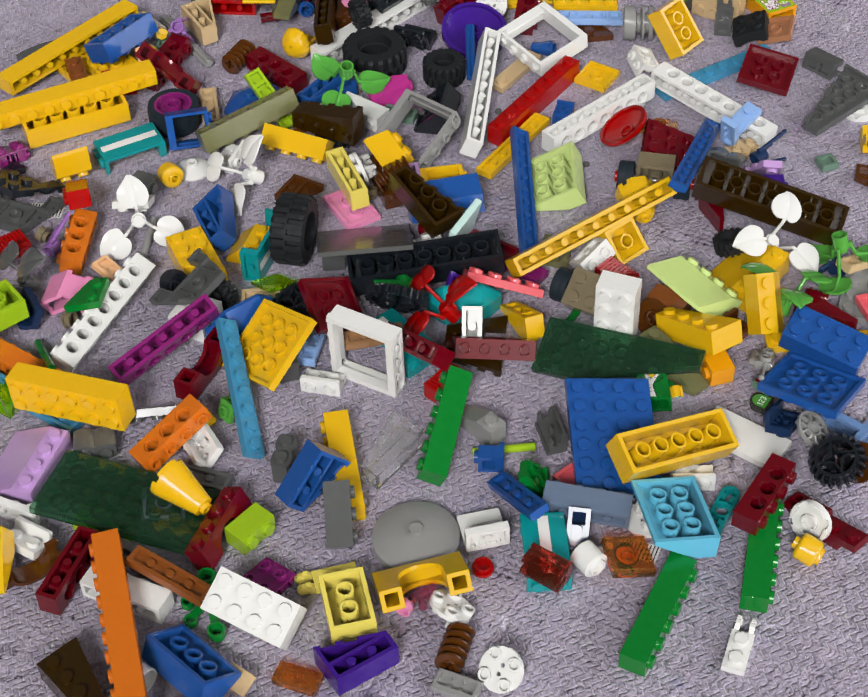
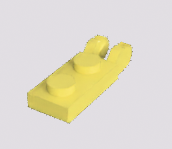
(308, 577)

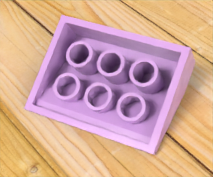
(30, 461)

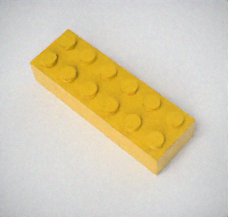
(76, 121)
(70, 396)
(671, 445)

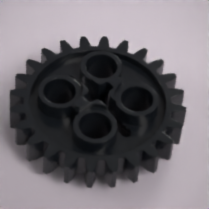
(385, 296)

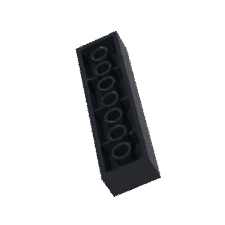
(443, 254)

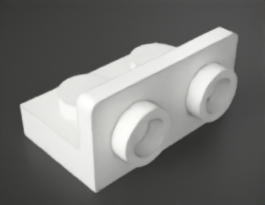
(641, 59)
(232, 157)
(593, 254)
(323, 382)
(703, 474)
(29, 538)

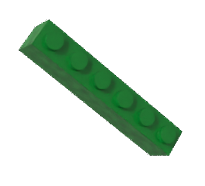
(444, 425)
(760, 564)
(657, 614)

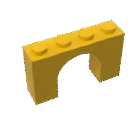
(443, 570)

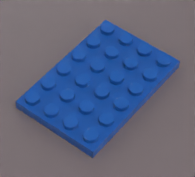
(595, 415)

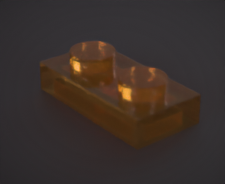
(297, 678)

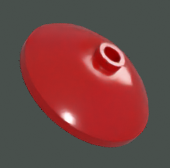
(623, 126)

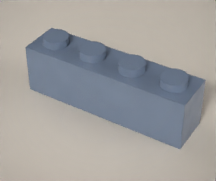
(607, 506)

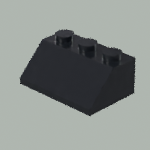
(431, 123)

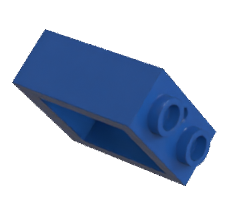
(183, 144)

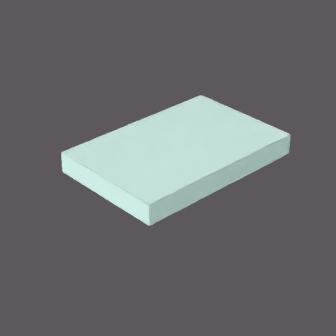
(467, 220)

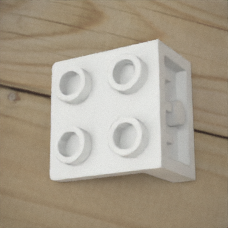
(483, 529)

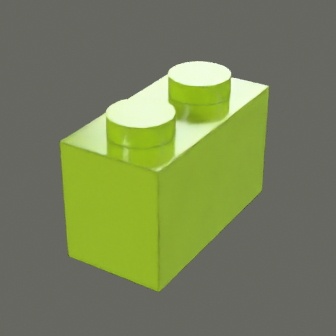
(250, 528)

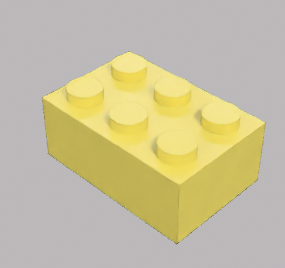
(347, 604)

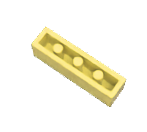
(347, 178)

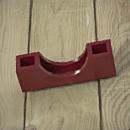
(171, 70)
(195, 380)
(206, 546)

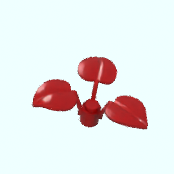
(447, 308)

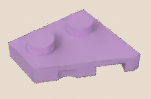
(766, 167)

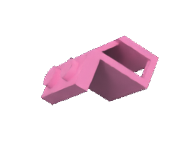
(62, 289)

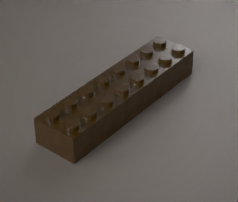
(753, 194)

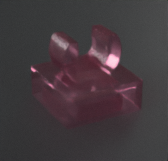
(422, 595)

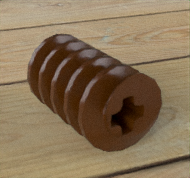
(236, 56)
(383, 178)
(455, 647)

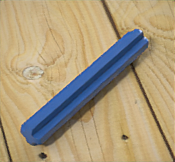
(470, 49)

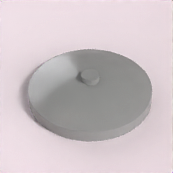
(414, 534)

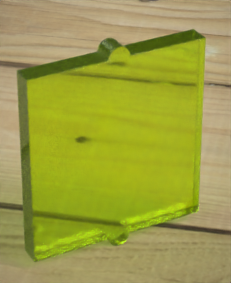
(273, 283)

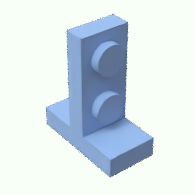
(733, 127)

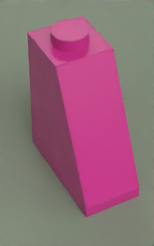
(392, 90)

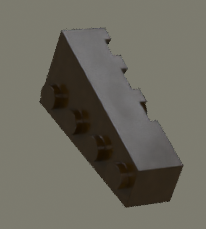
(424, 201)
(69, 672)

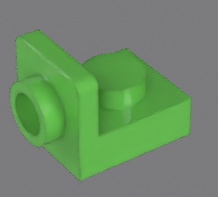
(225, 410)

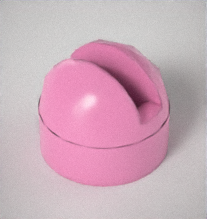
(405, 612)

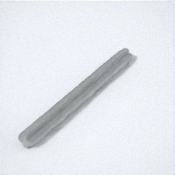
(196, 51)

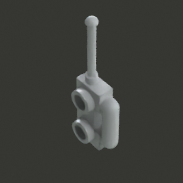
(762, 360)

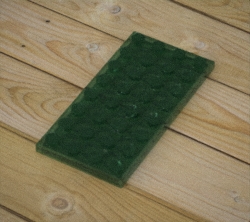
(113, 496)

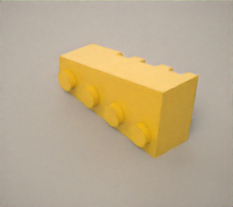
(699, 329)

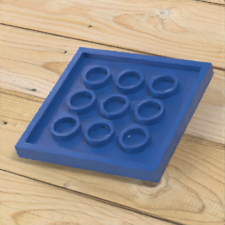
(811, 385)

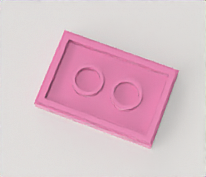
(350, 219)

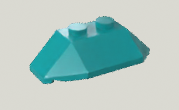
(480, 295)

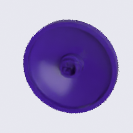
(469, 13)

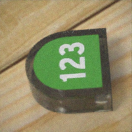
(760, 402)

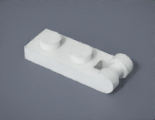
(12, 508)

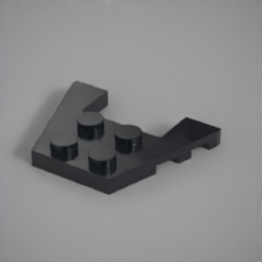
(17, 185)

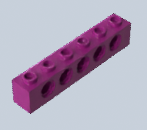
(164, 340)

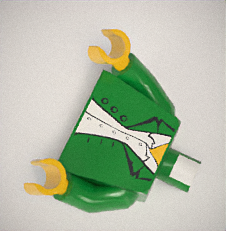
(661, 391)

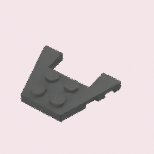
(25, 216)
(201, 280)

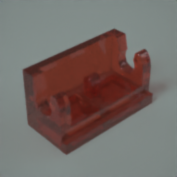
(546, 568)

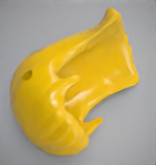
(297, 43)

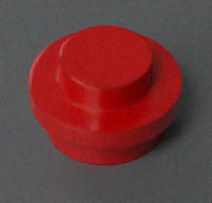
(482, 567)

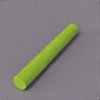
(511, 448)

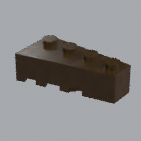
(330, 121)

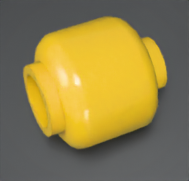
(170, 174)
(807, 549)

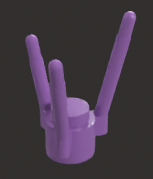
(179, 28)
(53, 245)

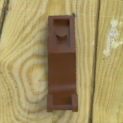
(36, 569)

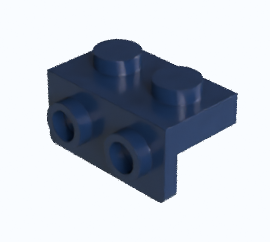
(34, 308)
(780, 421)

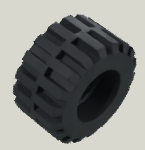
(443, 67)

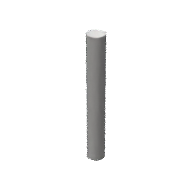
(148, 238)

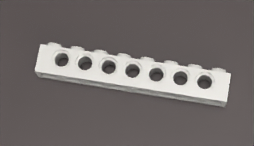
(707, 101)
(596, 114)
(132, 277)

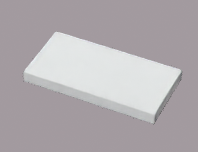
(753, 441)

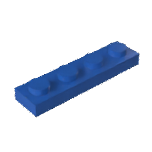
(518, 496)

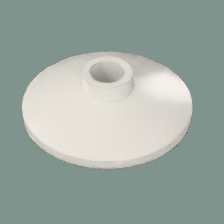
(193, 168)

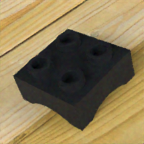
(750, 28)

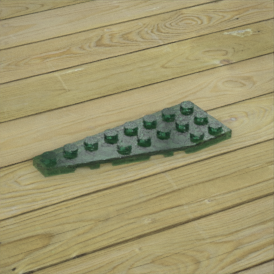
(595, 352)

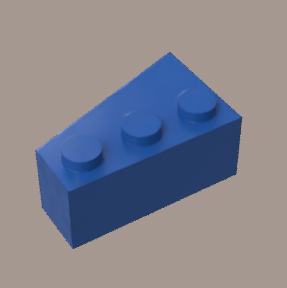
(318, 87)
(217, 217)
(308, 472)

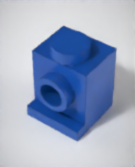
(562, 110)
(490, 458)

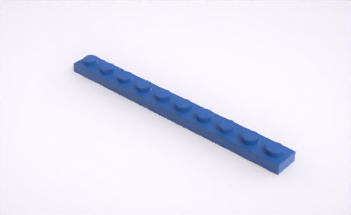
(694, 156)
(523, 188)

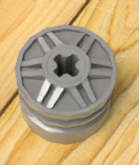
(637, 22)

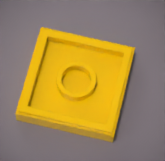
(597, 76)

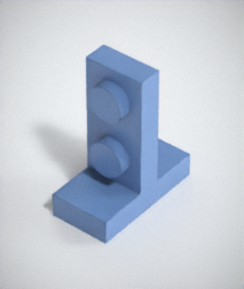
(848, 425)

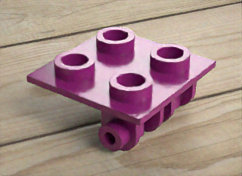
(14, 147)
(271, 575)

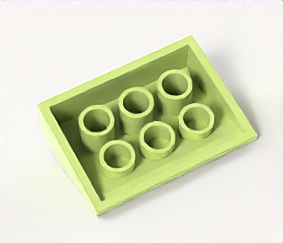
(558, 179)
(696, 285)

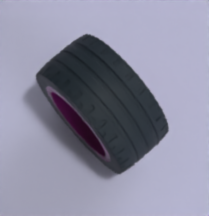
(174, 100)

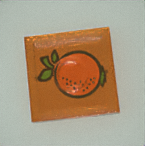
(628, 557)

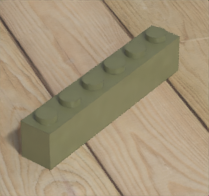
(247, 119)

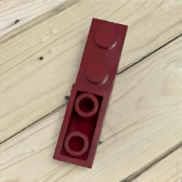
(841, 533)

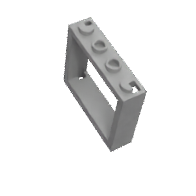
(401, 109)

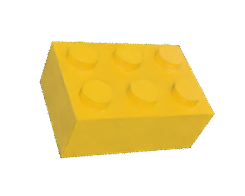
(675, 28)

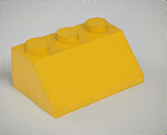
(763, 303)

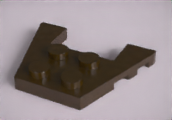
(489, 325)

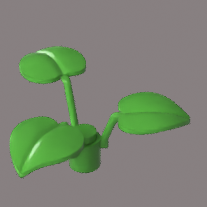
(325, 67)
(839, 246)
(790, 296)

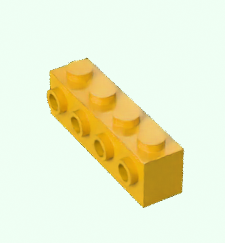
(295, 142)

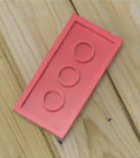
(510, 283)

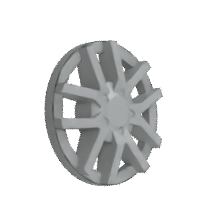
(811, 427)

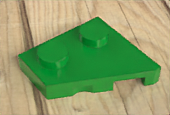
(89, 296)
(533, 476)

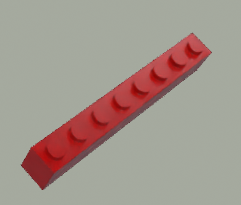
(534, 99)

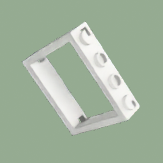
(555, 19)
(375, 329)

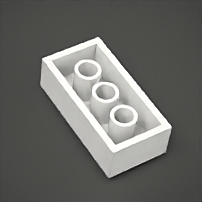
(617, 302)
(253, 608)

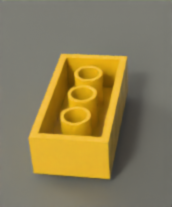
(183, 244)

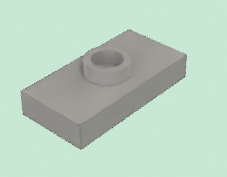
(455, 684)

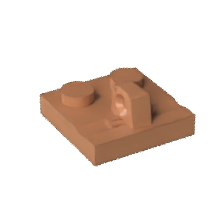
(780, 29)

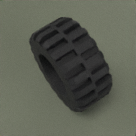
(376, 50)
(293, 229)

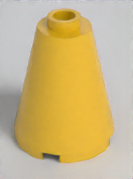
(181, 488)

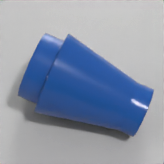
(306, 8)
(545, 48)

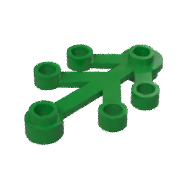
(214, 626)

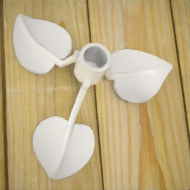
(251, 175)
(134, 194)
(752, 242)

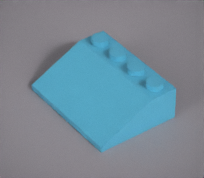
(677, 515)

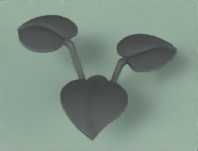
(28, 262)

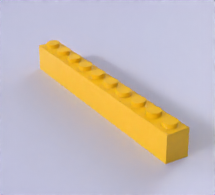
(69, 45)
(77, 93)
(589, 227)

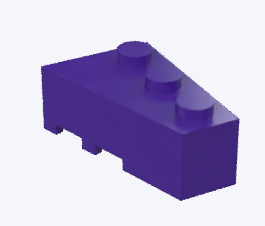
(356, 661)

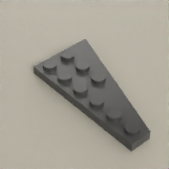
(841, 100)

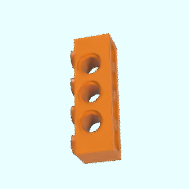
(77, 241)
(170, 434)

